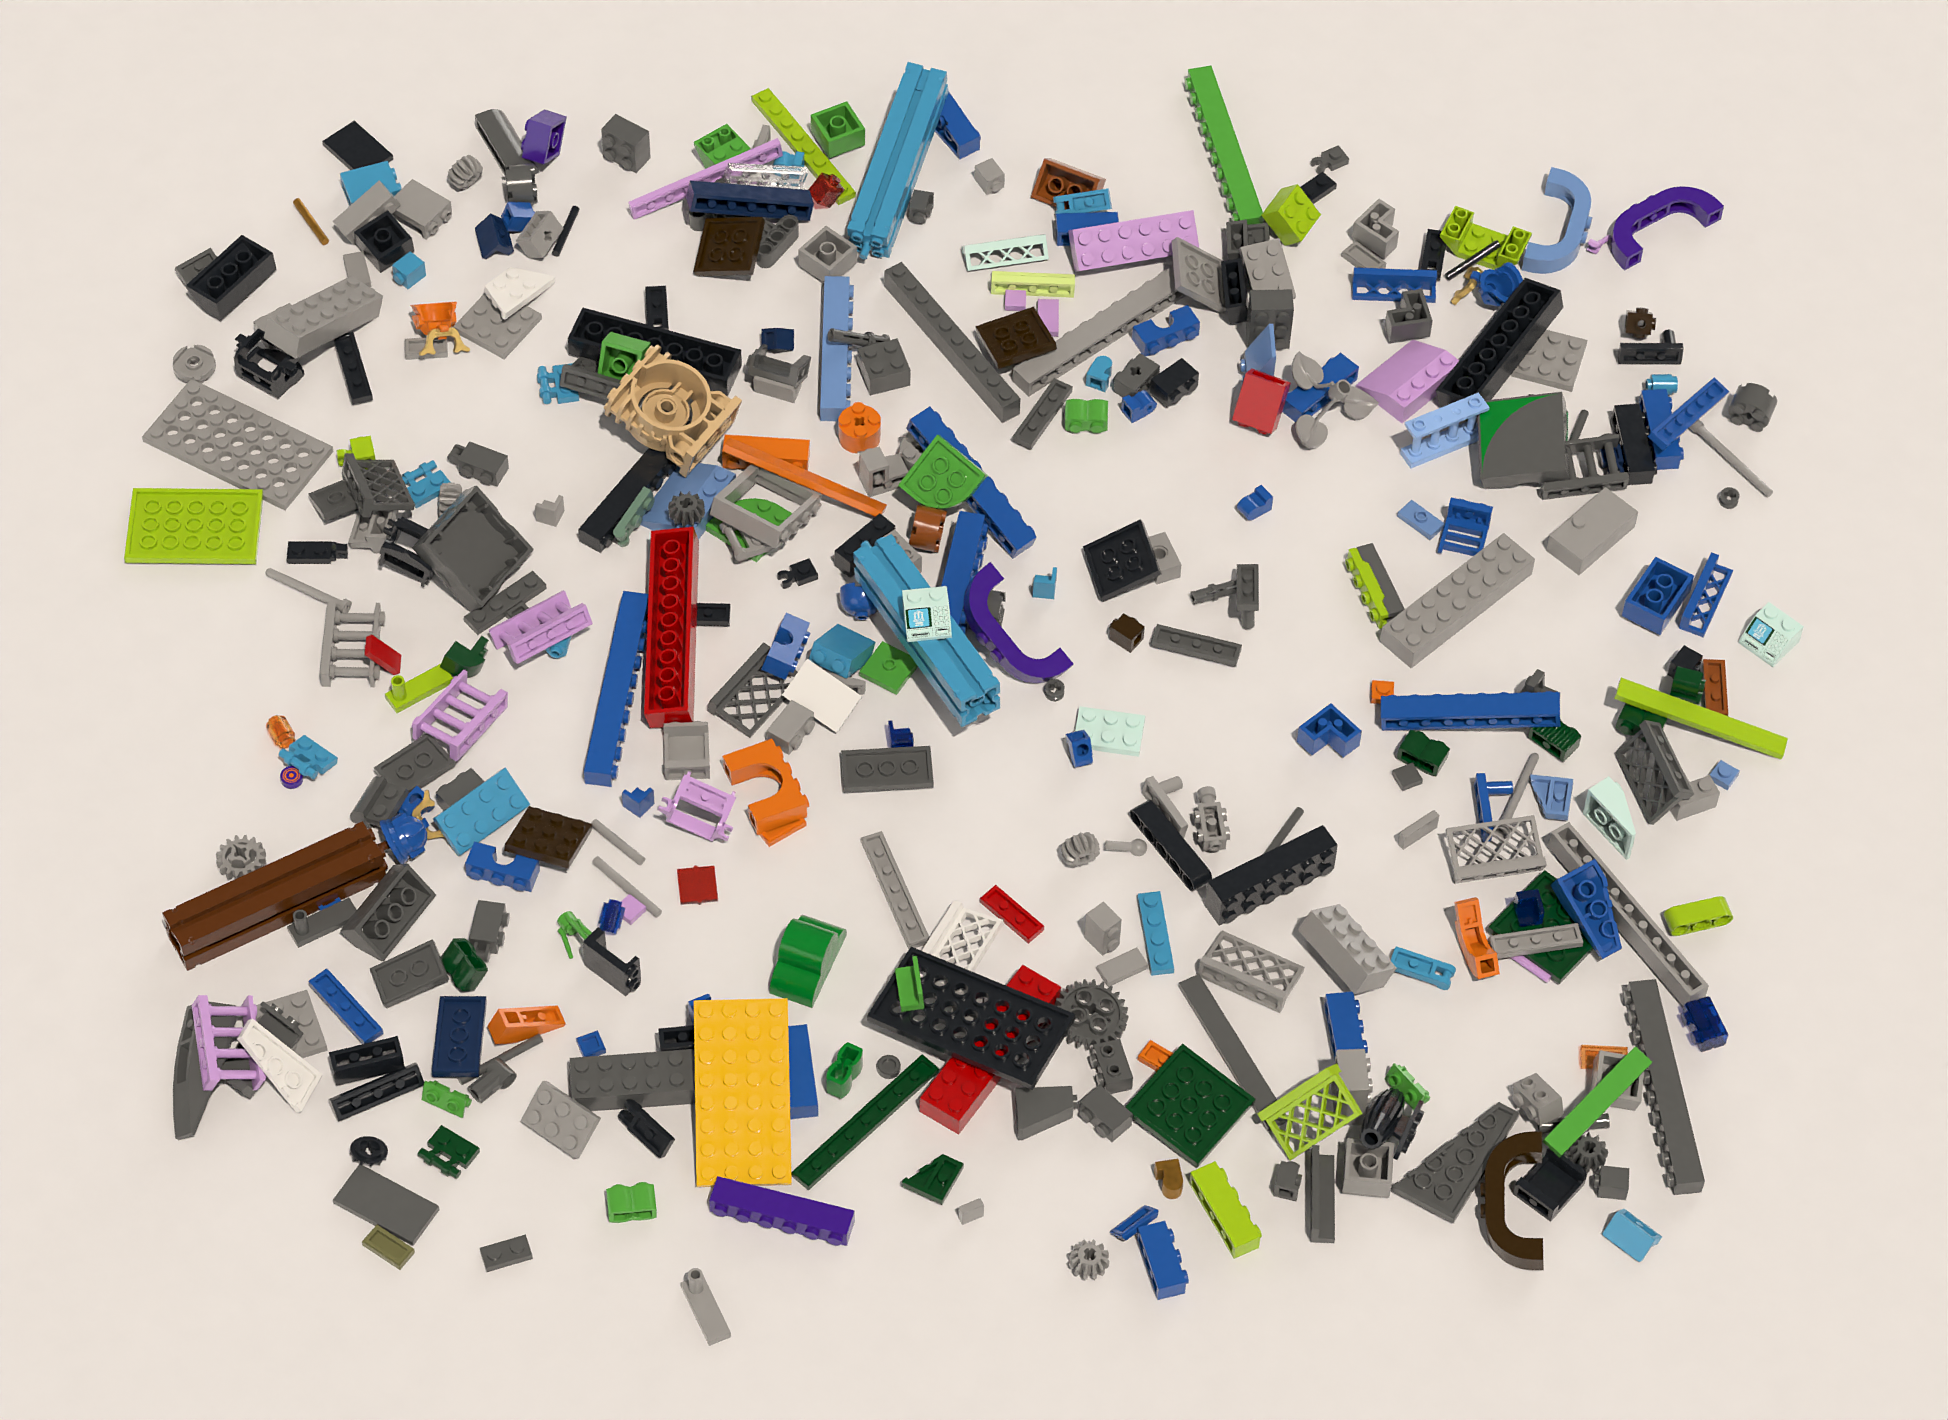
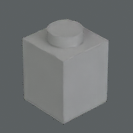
(989, 176)

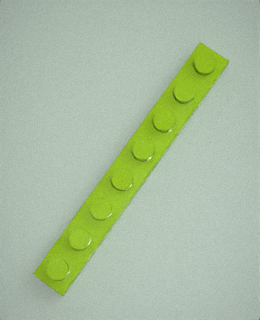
(799, 140)

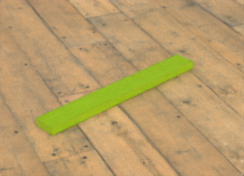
(1701, 718)

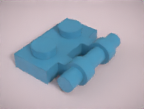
(563, 394)
(427, 488)
(308, 757)

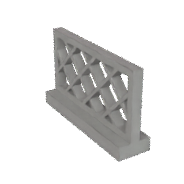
(1504, 866)
(1243, 982)

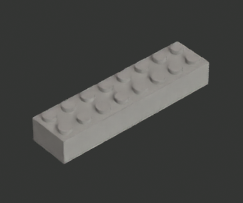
(1457, 600)

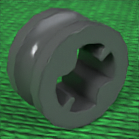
(1729, 504)
(1058, 694)

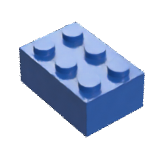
(1657, 595)

